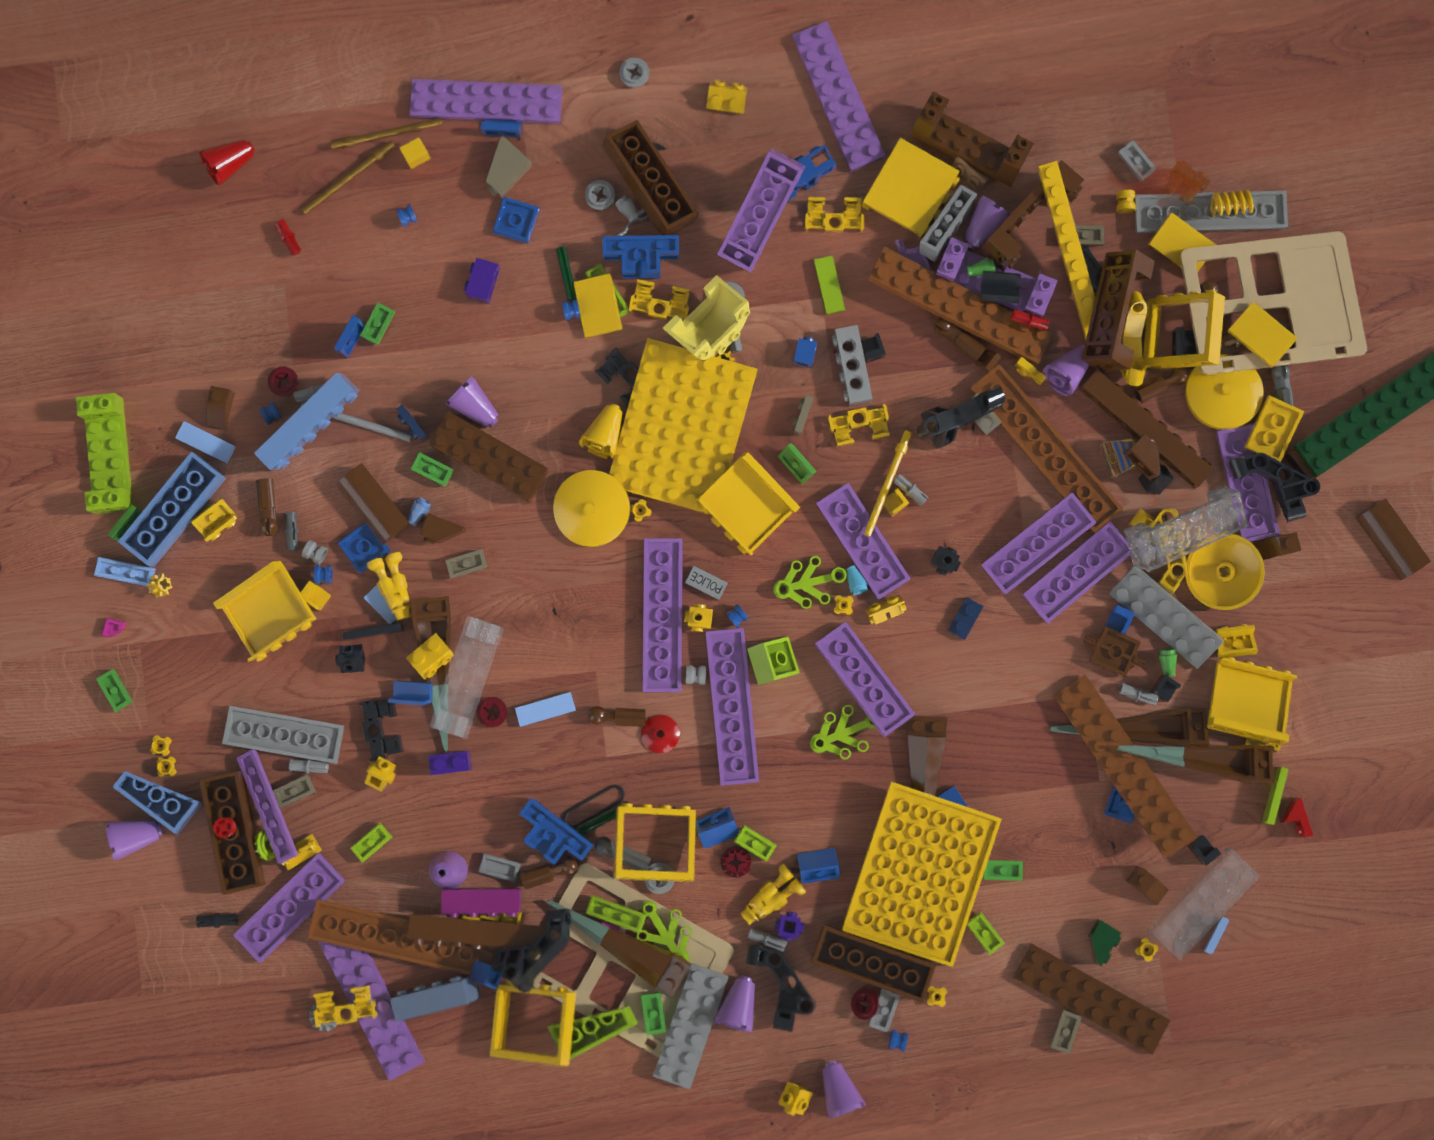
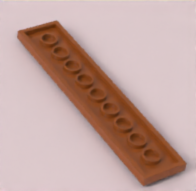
(958, 306)
(1048, 448)
(1125, 770)
(388, 937)

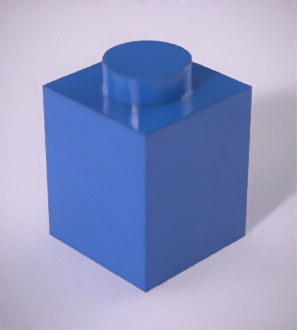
(805, 352)

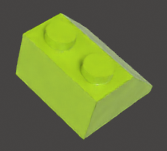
(773, 660)

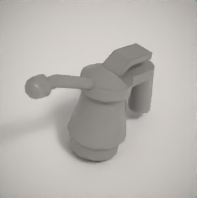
(629, 210)

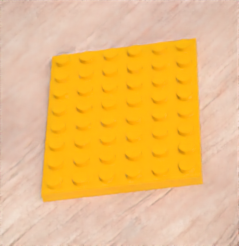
(681, 424)
(921, 874)

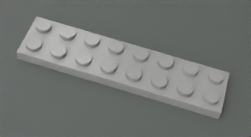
(1268, 212)

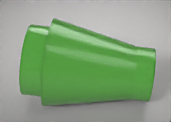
(977, 268)
(1168, 661)

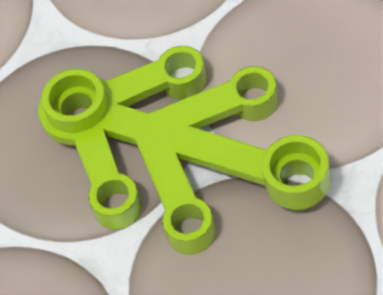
(806, 583)
(841, 734)
(666, 937)

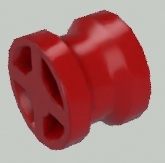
(222, 830)

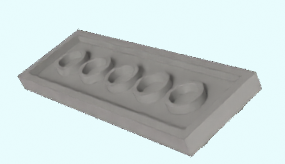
(1166, 616)
(283, 734)
(690, 1026)

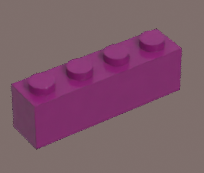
(481, 900)

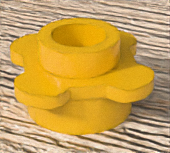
(640, 505)
(847, 601)
(162, 750)
(161, 766)
(1152, 949)
(936, 991)

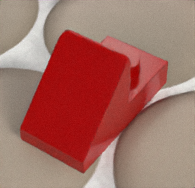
(1297, 813)

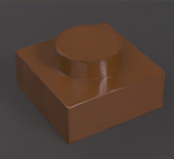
(988, 360)

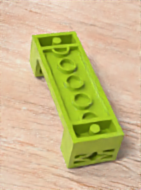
(106, 453)

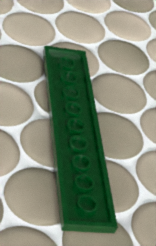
(1368, 418)

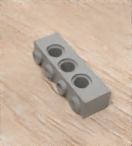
(947, 223)
(851, 336)

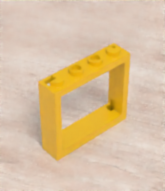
(1212, 338)
(664, 810)
(501, 1020)

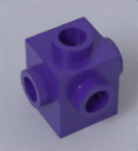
(789, 934)

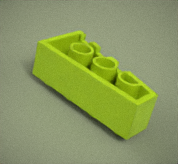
(595, 1029)

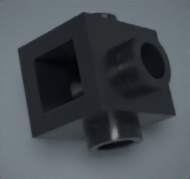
(938, 560)
(351, 658)

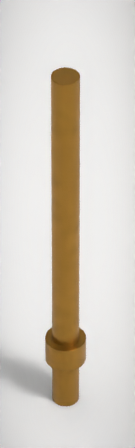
(350, 141)
(378, 154)

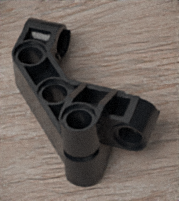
(945, 422)
(1288, 491)
(520, 963)
(789, 999)

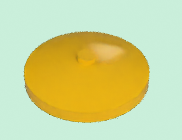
(1225, 398)
(591, 508)
(1225, 573)

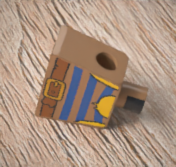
(1114, 458)

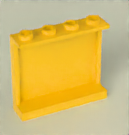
(911, 188)
(746, 503)
(266, 610)
(1250, 701)

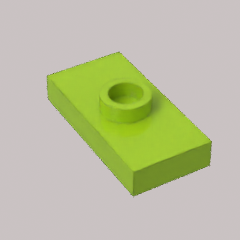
(371, 842)
(755, 843)
(985, 933)

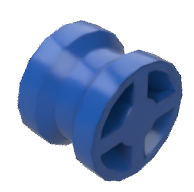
(406, 215)
(571, 309)
(270, 413)
(323, 574)
(737, 615)
(898, 1040)

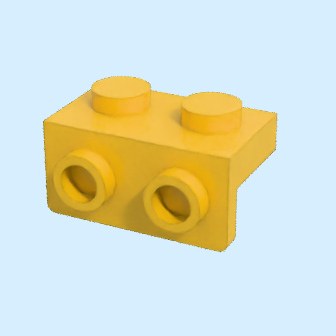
(726, 96)
(214, 520)
(1237, 641)
(430, 656)

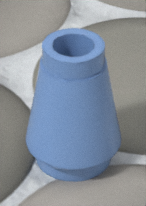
(418, 510)

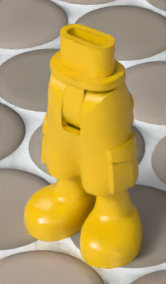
(393, 588)
(769, 898)

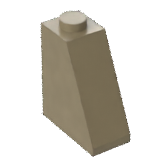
(506, 168)

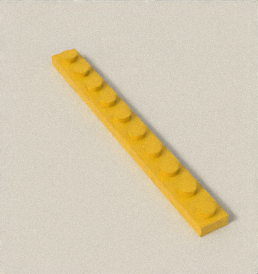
(1068, 241)

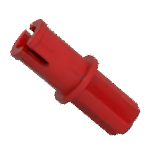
(288, 237)
(1029, 319)

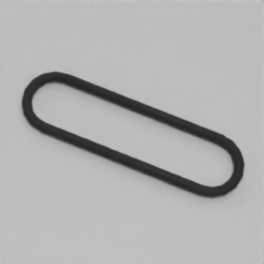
(591, 798)

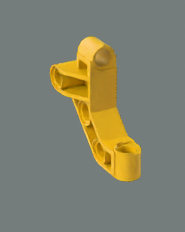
(1131, 338)
(1169, 580)

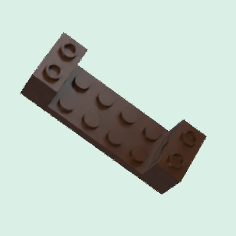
(969, 144)
(1005, 248)
(1103, 340)

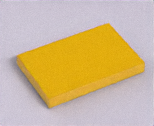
(1177, 236)
(598, 305)
(1262, 334)
(1274, 428)

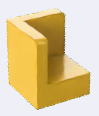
(415, 153)
(895, 502)
(315, 595)

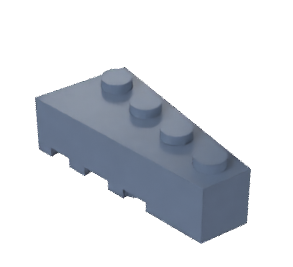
(434, 998)

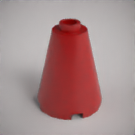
(226, 159)

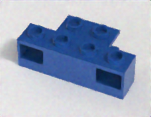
(812, 173)
(641, 253)
(552, 834)

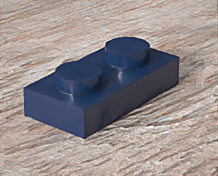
(405, 417)
(965, 618)

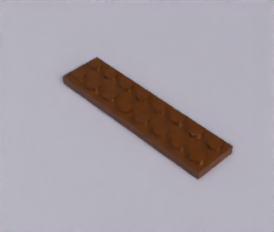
(1092, 999)

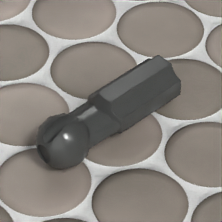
(1282, 384)
(630, 857)

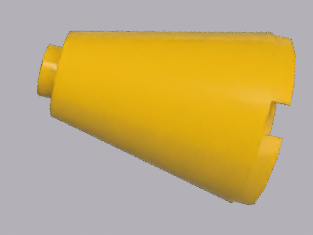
(603, 432)

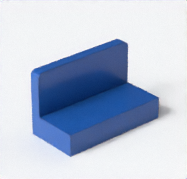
(501, 128)
(411, 692)
(1118, 808)
(716, 828)
(818, 865)

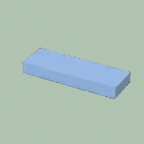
(205, 442)
(123, 571)
(545, 709)

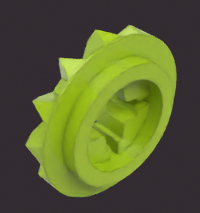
(265, 854)

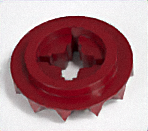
(274, 383)
(483, 715)
(742, 855)
(861, 1011)

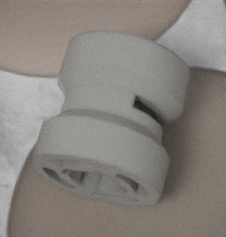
(314, 552)
(691, 673)

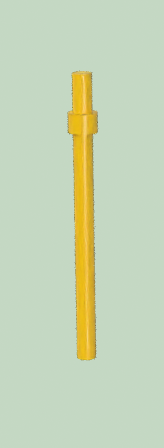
(900, 450)

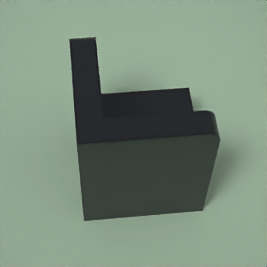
(873, 348)
(1157, 484)
(1165, 687)
(1204, 850)

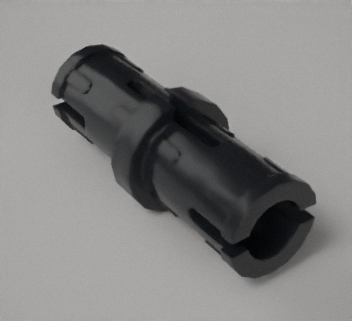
(216, 920)

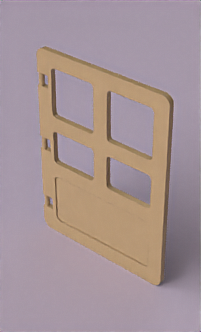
(1316, 294)
(702, 946)

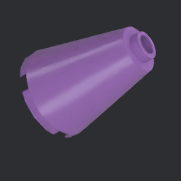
(984, 222)
(1066, 371)
(473, 403)
(131, 836)
(454, 866)
(738, 1006)
(839, 1091)

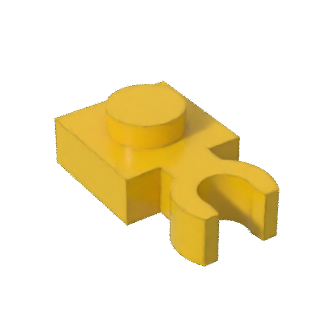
(1027, 369)

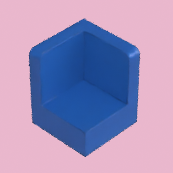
(1119, 619)
(485, 975)

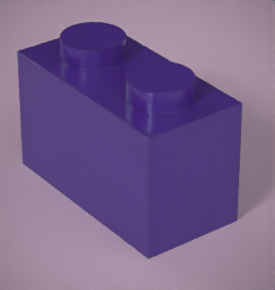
(482, 280)
(450, 763)

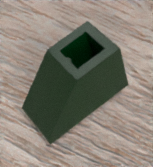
(1102, 940)

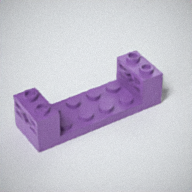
(761, 210)
(1033, 292)

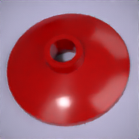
(670, 737)

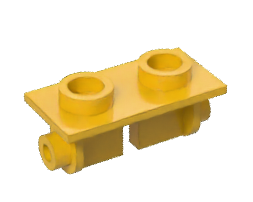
(893, 605)
(305, 848)

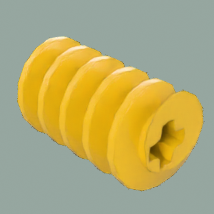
(1231, 201)

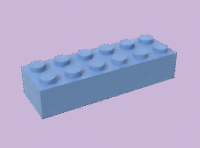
(307, 421)
(172, 509)

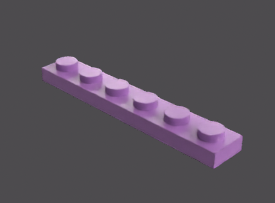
(267, 806)

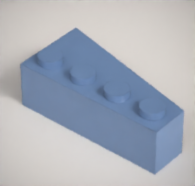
(163, 804)

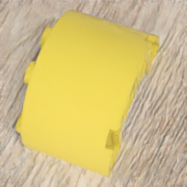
(713, 322)

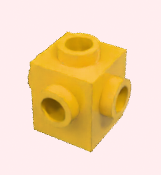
(704, 623)
(380, 774)
(795, 1099)

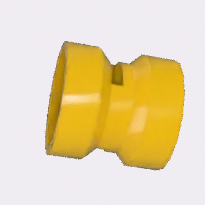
(1125, 201)

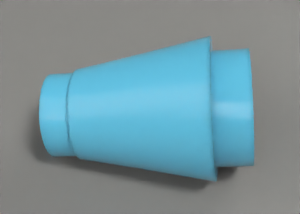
(856, 581)

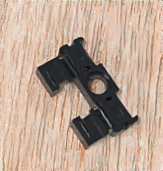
(618, 363)
(377, 745)

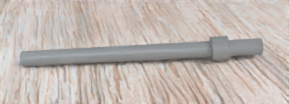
(372, 426)

